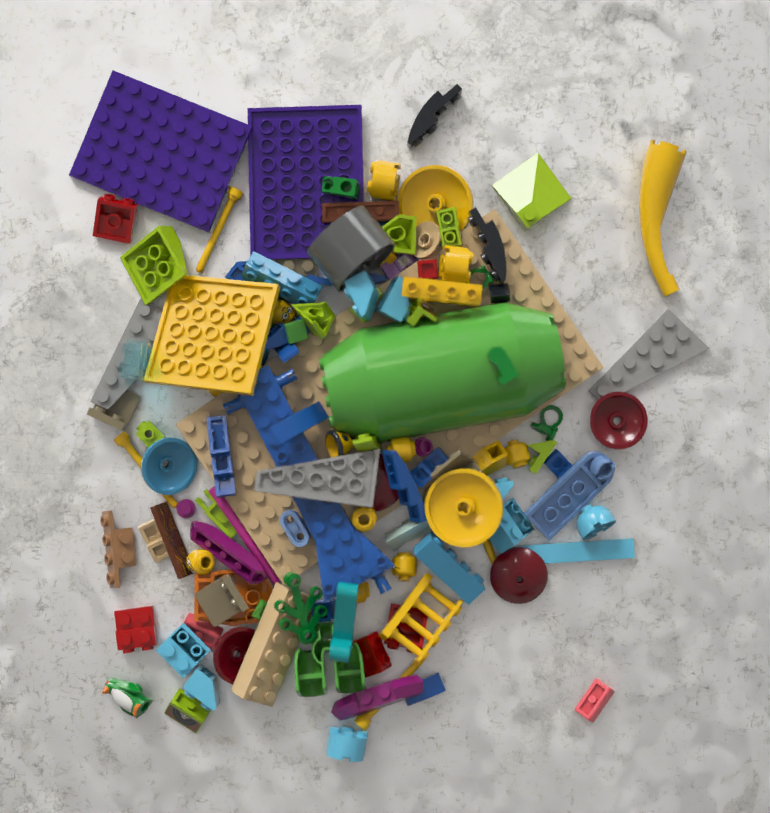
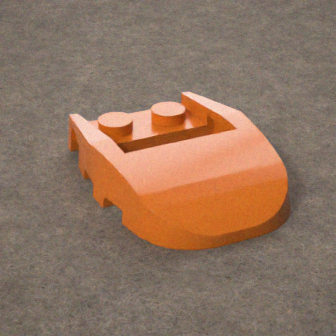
(250, 592)

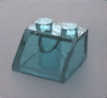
(135, 360)

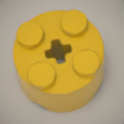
(384, 180)
(454, 264)

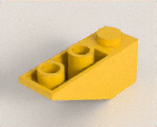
(491, 458)

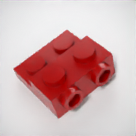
(115, 218)
(135, 629)
(405, 629)

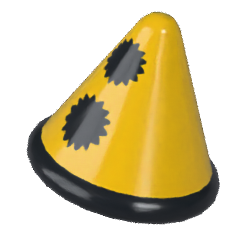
(338, 443)

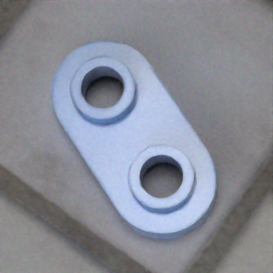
(293, 528)

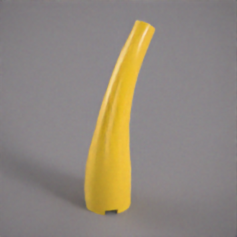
(657, 183)

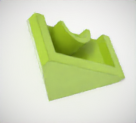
(403, 232)
(317, 317)

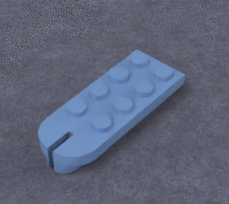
(571, 493)

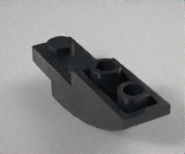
(426, 119)
(494, 251)

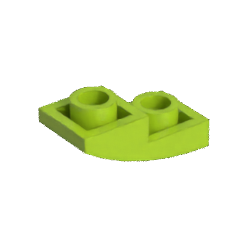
(449, 227)
(366, 443)

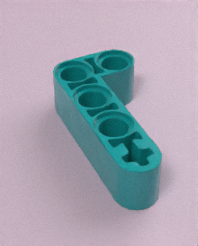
(344, 622)

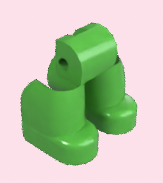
(310, 667)

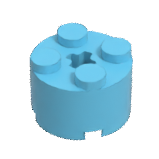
(346, 743)

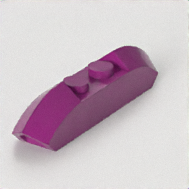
(227, 552)
(377, 697)

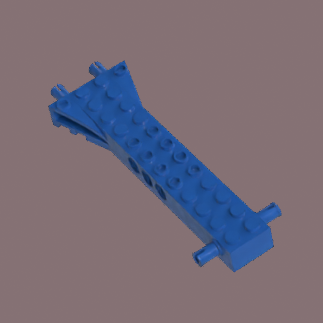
(341, 549)

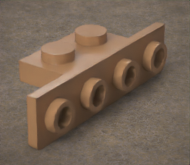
(119, 548)

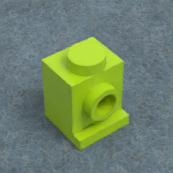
(157, 434)

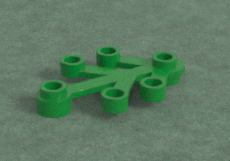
(301, 611)

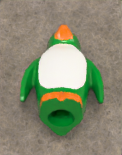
(128, 696)

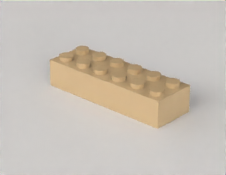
(269, 652)

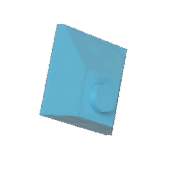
(392, 303)

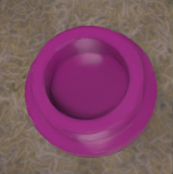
(423, 447)
(186, 508)

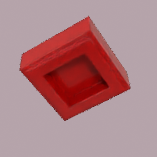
(427, 269)

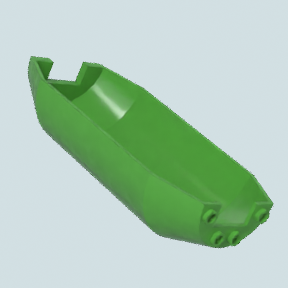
(438, 373)

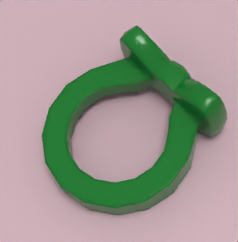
(483, 270)
(555, 425)
(550, 434)

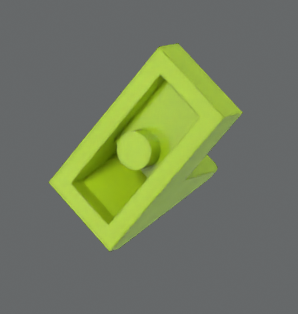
(543, 450)

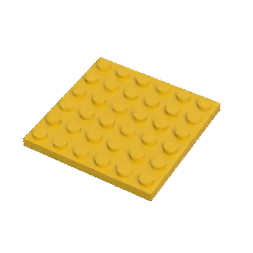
(212, 334)

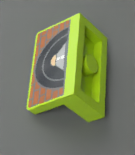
(421, 307)
(187, 711)

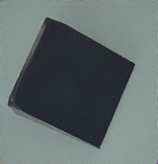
(499, 293)

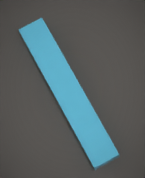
(584, 550)

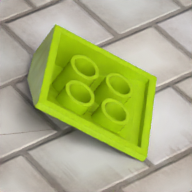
(531, 192)
(155, 263)

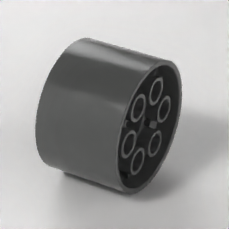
(350, 247)

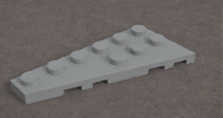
(141, 327)
(656, 351)
(335, 479)

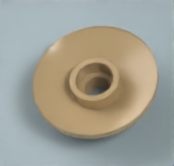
(427, 239)

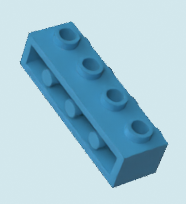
(292, 285)
(449, 568)

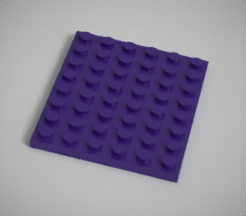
(160, 151)
(287, 165)

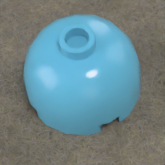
(594, 520)

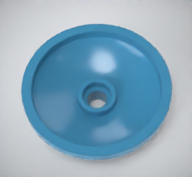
(177, 473)

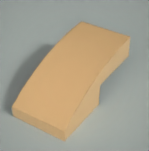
(153, 540)

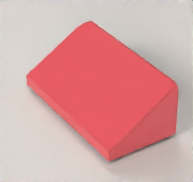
(204, 630)
(594, 700)

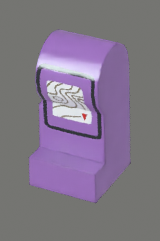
(401, 263)

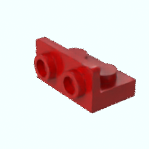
(373, 654)

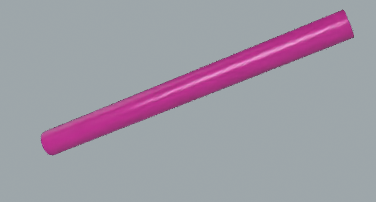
(245, 536)

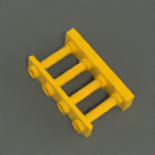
(442, 291)
(403, 616)

